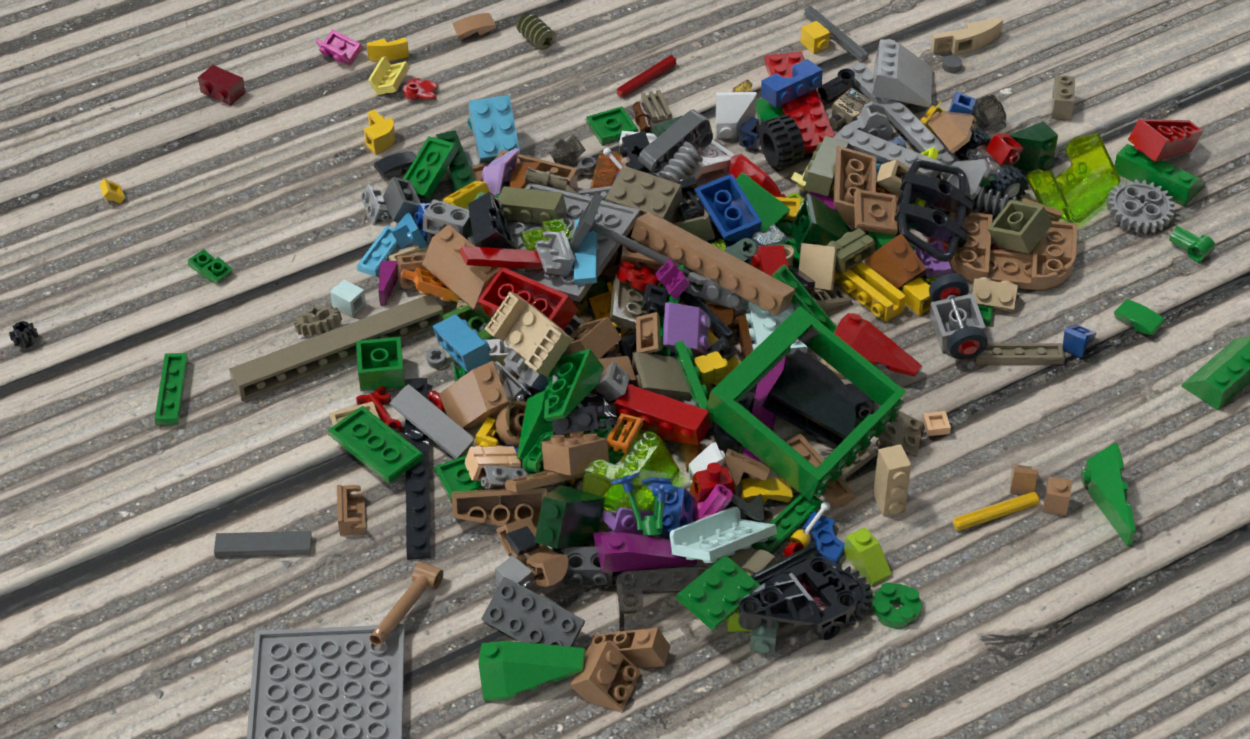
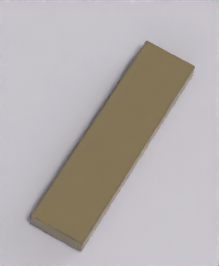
(1021, 354)

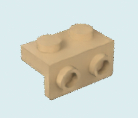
(995, 294)

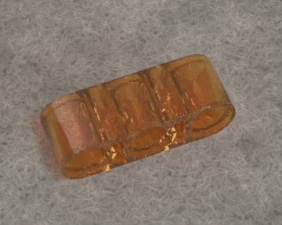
(605, 170)

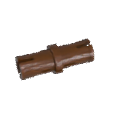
(642, 117)

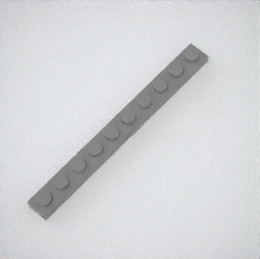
(902, 117)

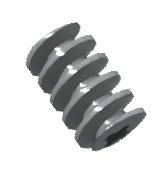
(681, 163)

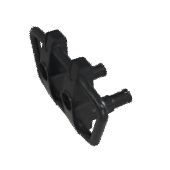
(929, 221)

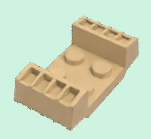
(529, 333)

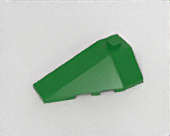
(571, 382)
(1106, 488)

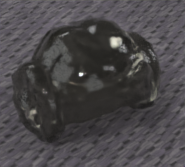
(989, 114)

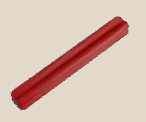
(646, 76)

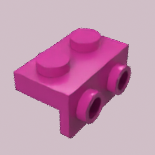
(340, 47)

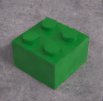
(380, 363)

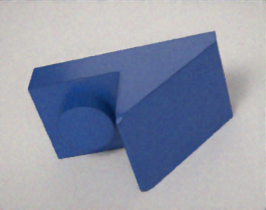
(1076, 339)

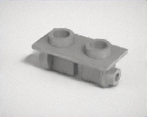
(374, 204)
(517, 387)
(498, 475)

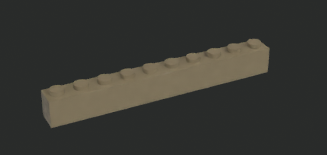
(333, 347)

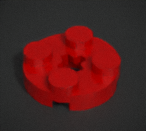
(638, 276)

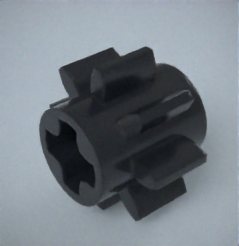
(23, 334)

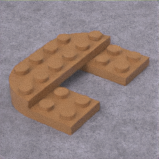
(1045, 268)

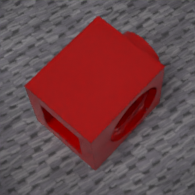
(1004, 149)

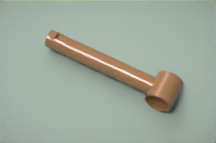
(423, 577)

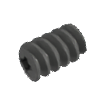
(990, 203)

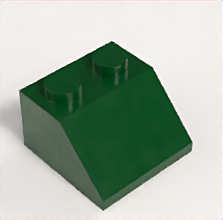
(1038, 147)

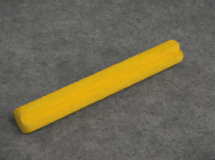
(995, 511)

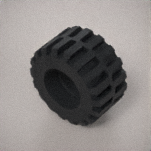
(781, 141)

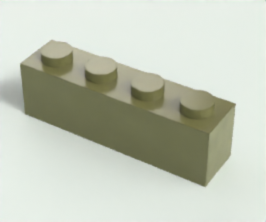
(821, 169)

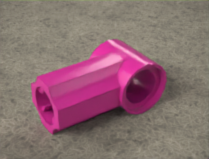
(714, 503)

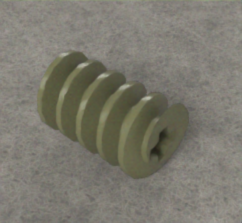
(536, 31)

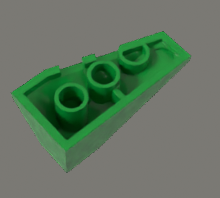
(517, 666)

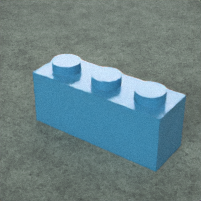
(462, 343)

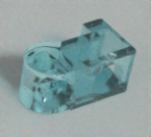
(769, 238)

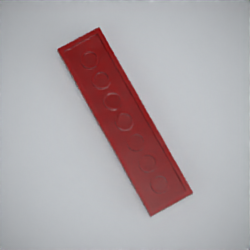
(806, 109)

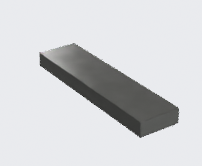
(263, 543)

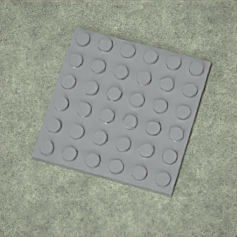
(611, 215)
(326, 684)

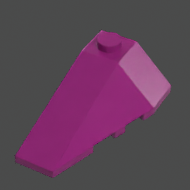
(633, 551)

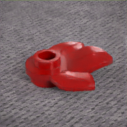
(417, 88)

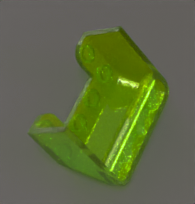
(1081, 185)
(646, 456)

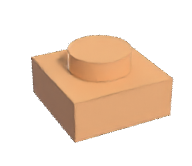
(936, 423)

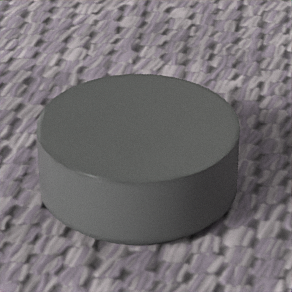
(952, 63)

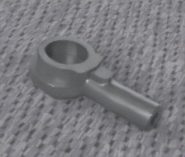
(586, 166)

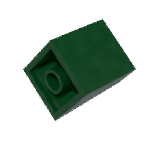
(817, 224)
(569, 518)

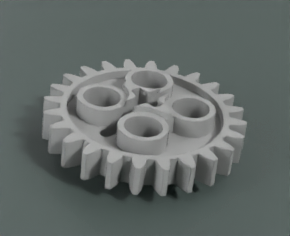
(1140, 206)

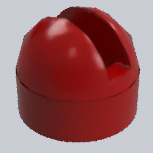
(792, 548)

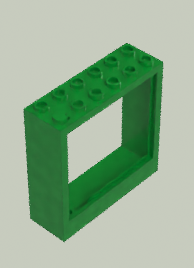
(768, 446)

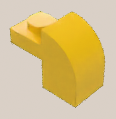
(380, 133)

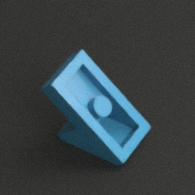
(408, 232)

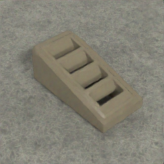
(831, 304)

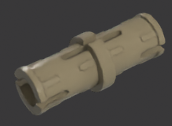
(546, 179)

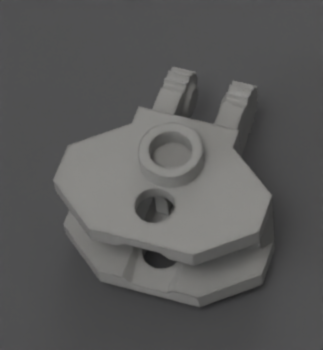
(873, 121)

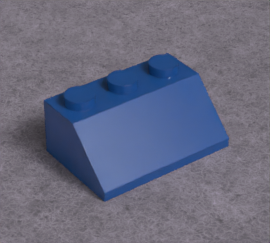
(729, 209)

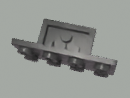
(531, 617)

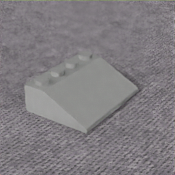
(901, 75)

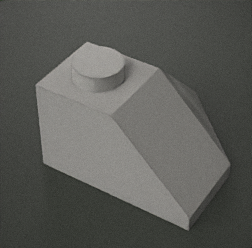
(974, 171)

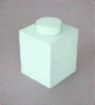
(348, 298)

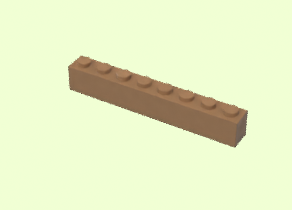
(713, 263)

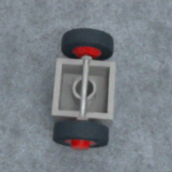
(956, 317)

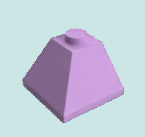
(498, 171)

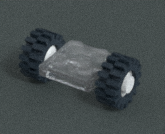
(1003, 177)

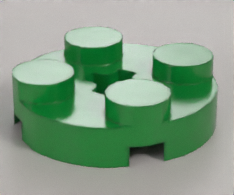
(896, 593)

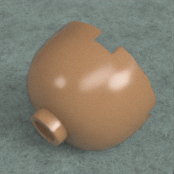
(510, 422)

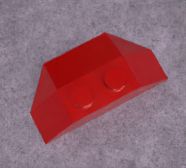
(740, 164)

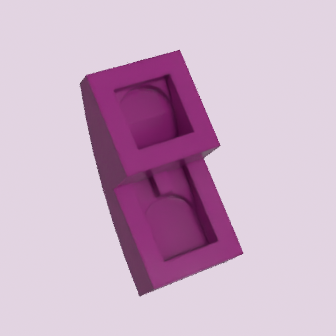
(672, 278)

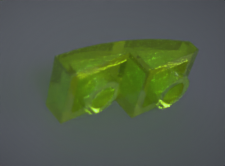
(530, 237)

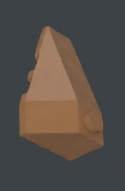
(952, 128)

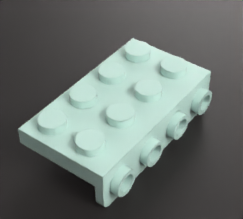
(763, 323)
(718, 536)

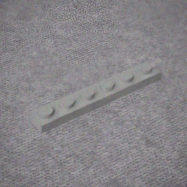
(882, 149)

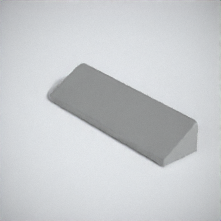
(432, 422)

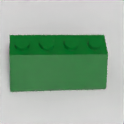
(1137, 165)
(1222, 375)

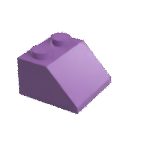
(686, 325)

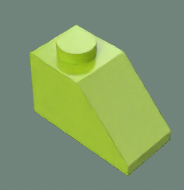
(867, 556)

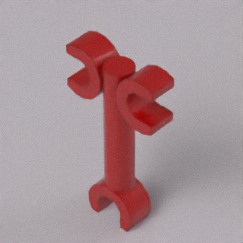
(379, 401)

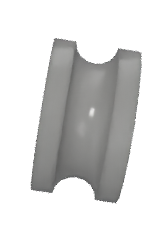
(436, 352)

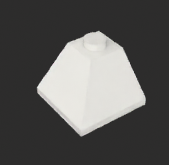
(732, 112)

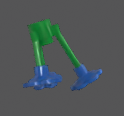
(660, 487)

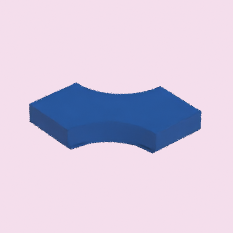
(825, 539)

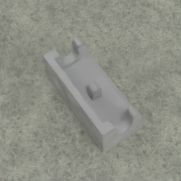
(555, 254)

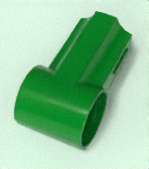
(1196, 246)

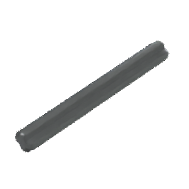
(835, 33)

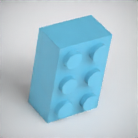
(493, 127)

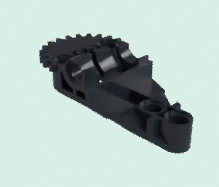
(787, 601)

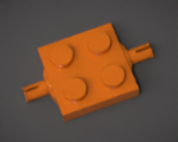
(429, 284)

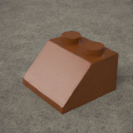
(896, 262)

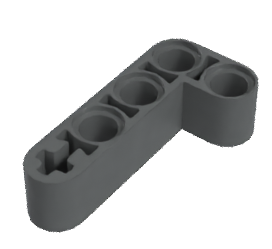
(689, 128)

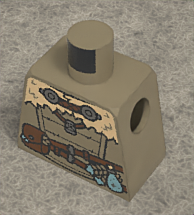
(847, 108)

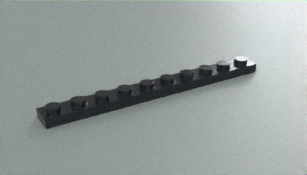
(418, 487)

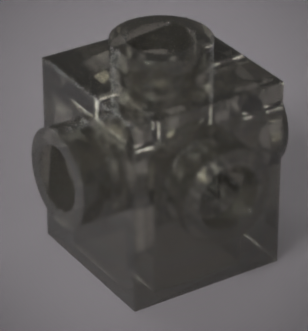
(567, 151)

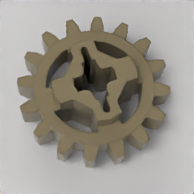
(317, 320)

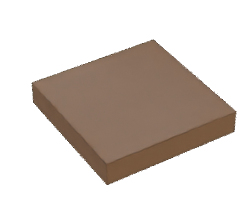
(875, 212)

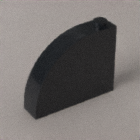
(813, 399)

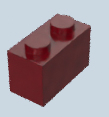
(221, 85)

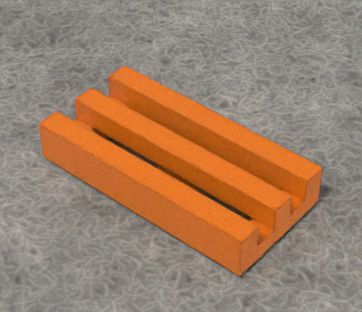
(631, 437)

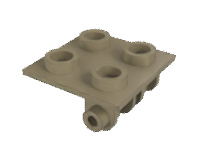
(902, 431)

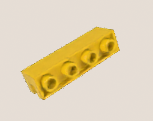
(872, 291)

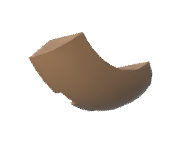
(546, 564)

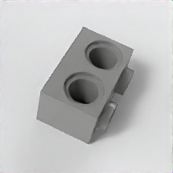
(441, 214)

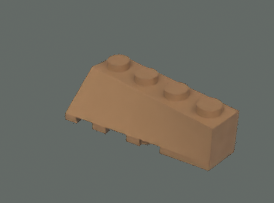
(498, 505)

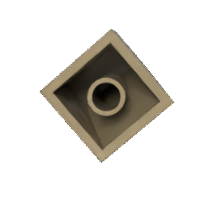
(660, 375)

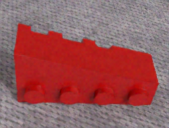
(1164, 138)

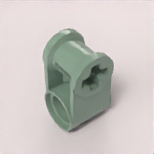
(742, 250)

